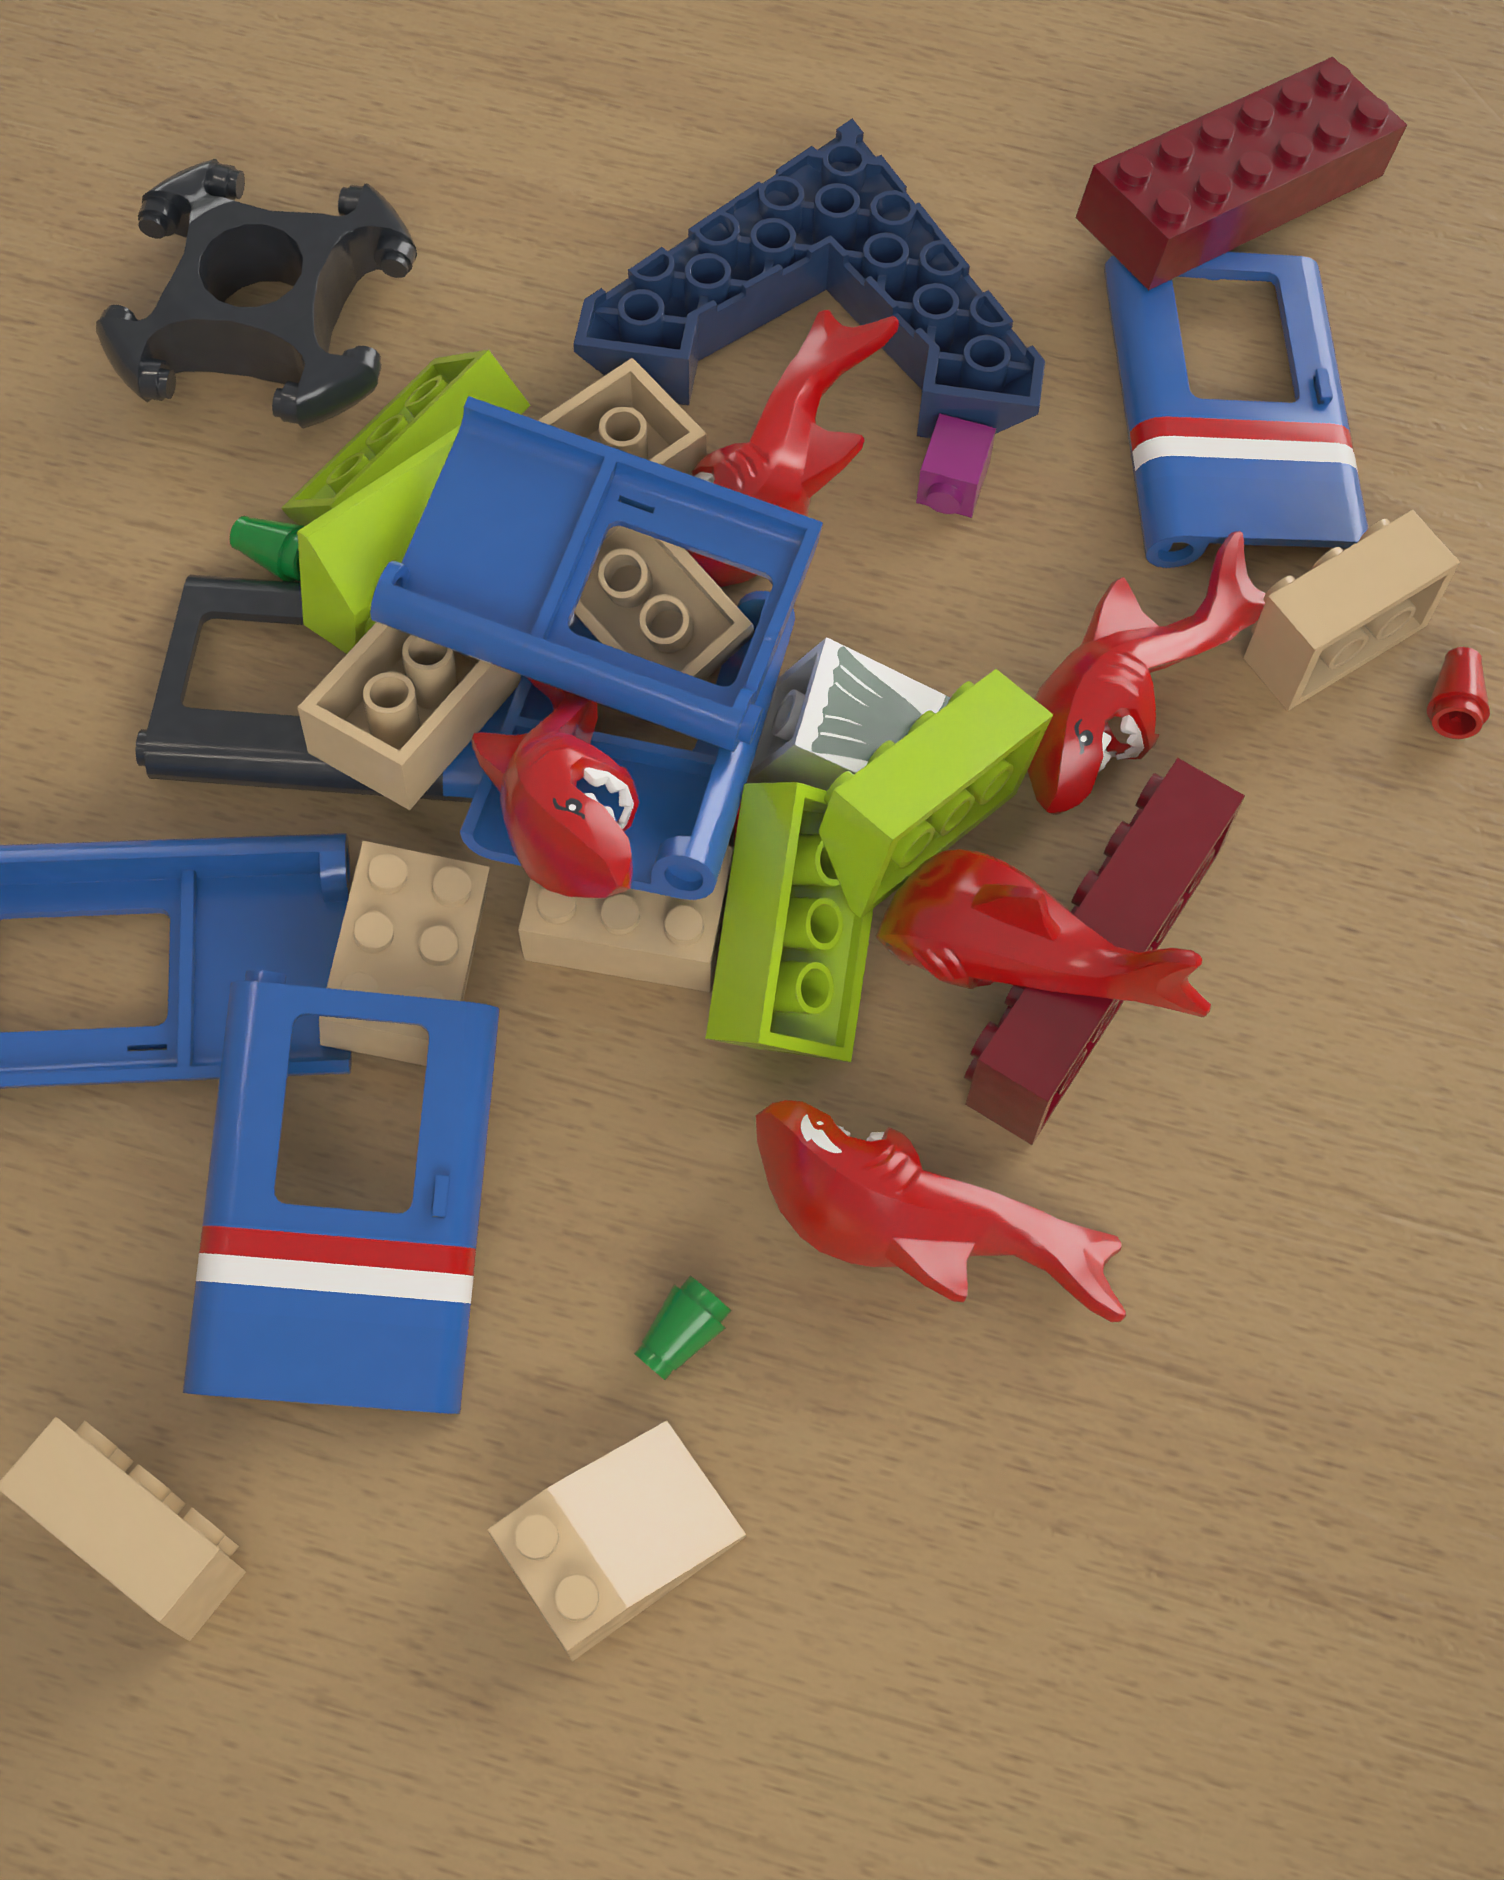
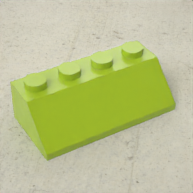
(406, 425)
(357, 539)
(929, 787)
(788, 938)

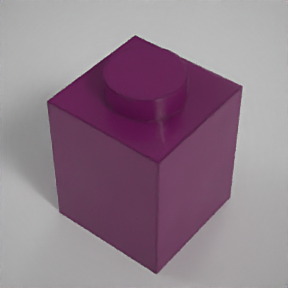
(955, 466)

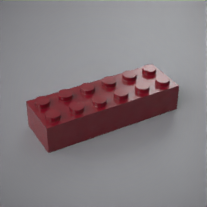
(1239, 172)
(1131, 902)

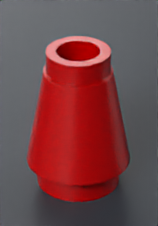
(1460, 695)

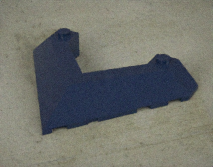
(815, 226)

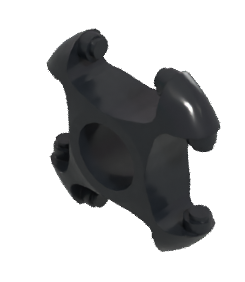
(245, 245)

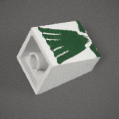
(834, 716)

